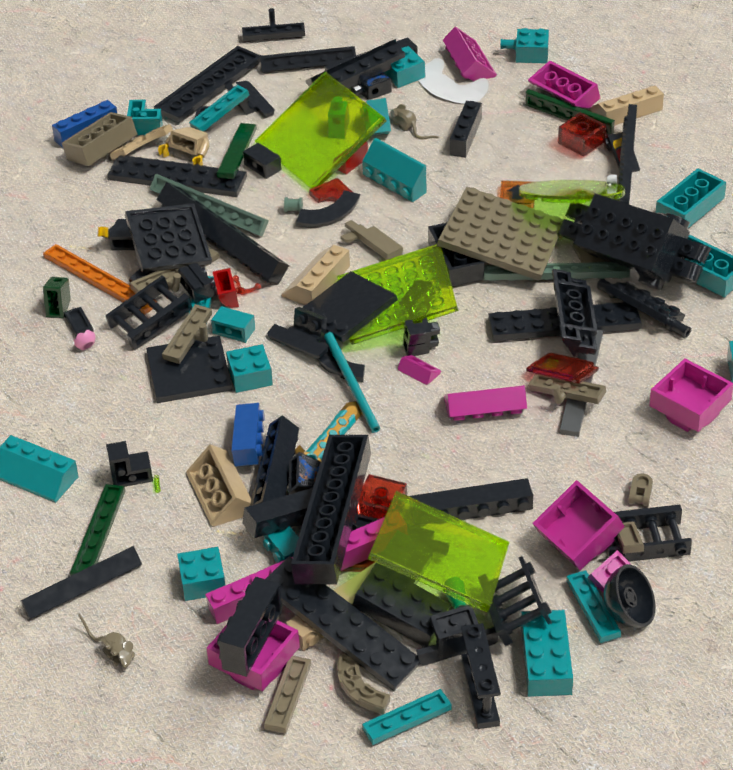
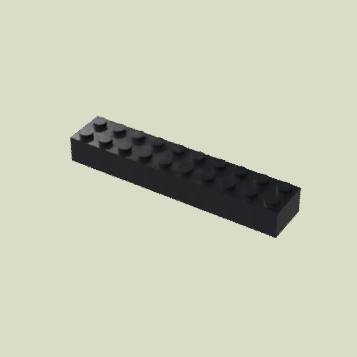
(331, 510)

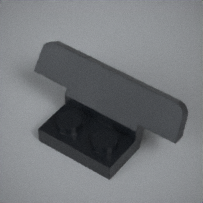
(254, 101)
(304, 335)
(449, 635)

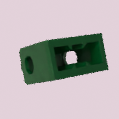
(54, 291)

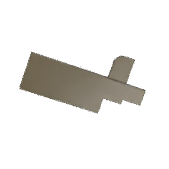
(374, 239)

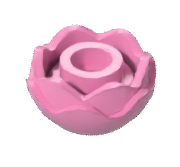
(84, 340)

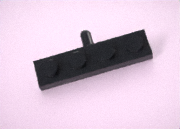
(273, 31)

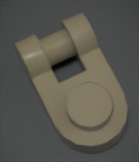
(642, 484)

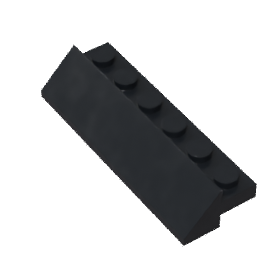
(365, 65)
(575, 313)

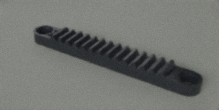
(627, 151)

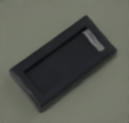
(78, 321)

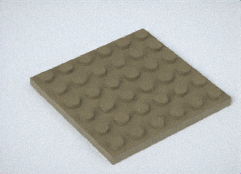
(501, 233)

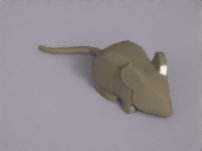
(406, 119)
(114, 646)

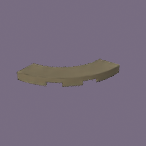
(355, 688)

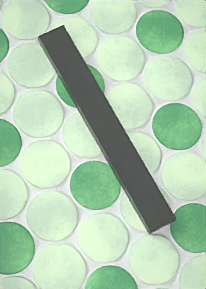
(575, 409)

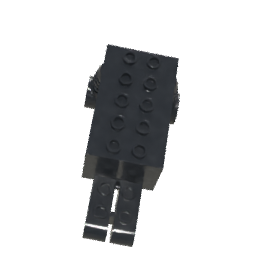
(636, 239)

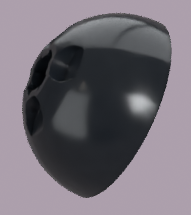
(630, 597)

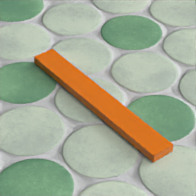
(91, 274)

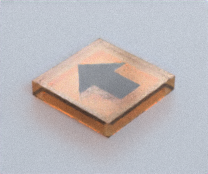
(510, 191)

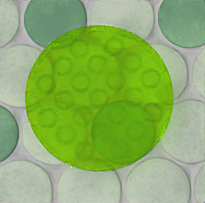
(570, 190)

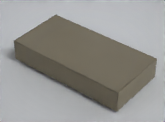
(630, 539)

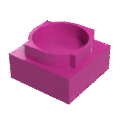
(691, 396)
(579, 525)
(270, 662)

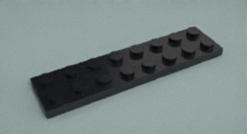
(207, 83)
(198, 177)
(545, 322)
(346, 627)

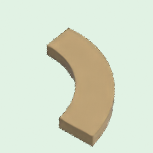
(141, 140)

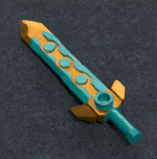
(339, 426)

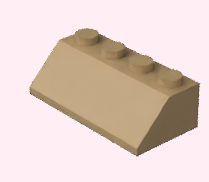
(647, 101)
(318, 275)
(218, 486)

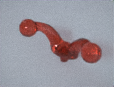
(240, 290)

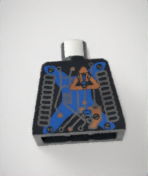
(373, 87)
(302, 472)

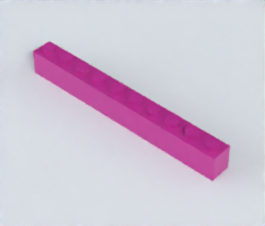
(224, 600)

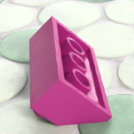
(468, 55)
(566, 85)
(485, 401)

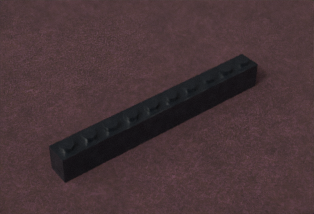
(228, 237)

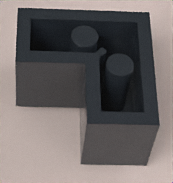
(128, 468)

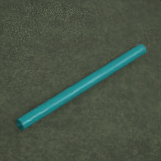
(352, 382)

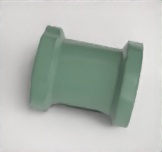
(293, 204)

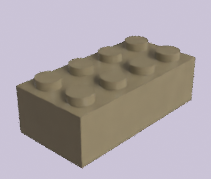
(99, 139)

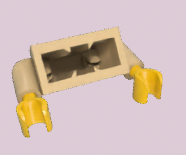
(189, 141)

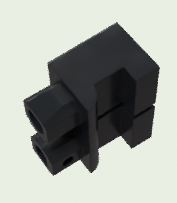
(420, 337)

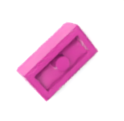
(418, 369)

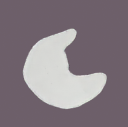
(446, 88)

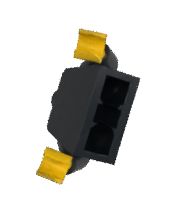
(118, 235)

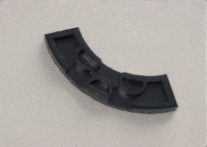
(329, 214)
(329, 364)

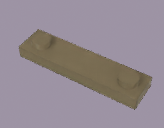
(287, 694)

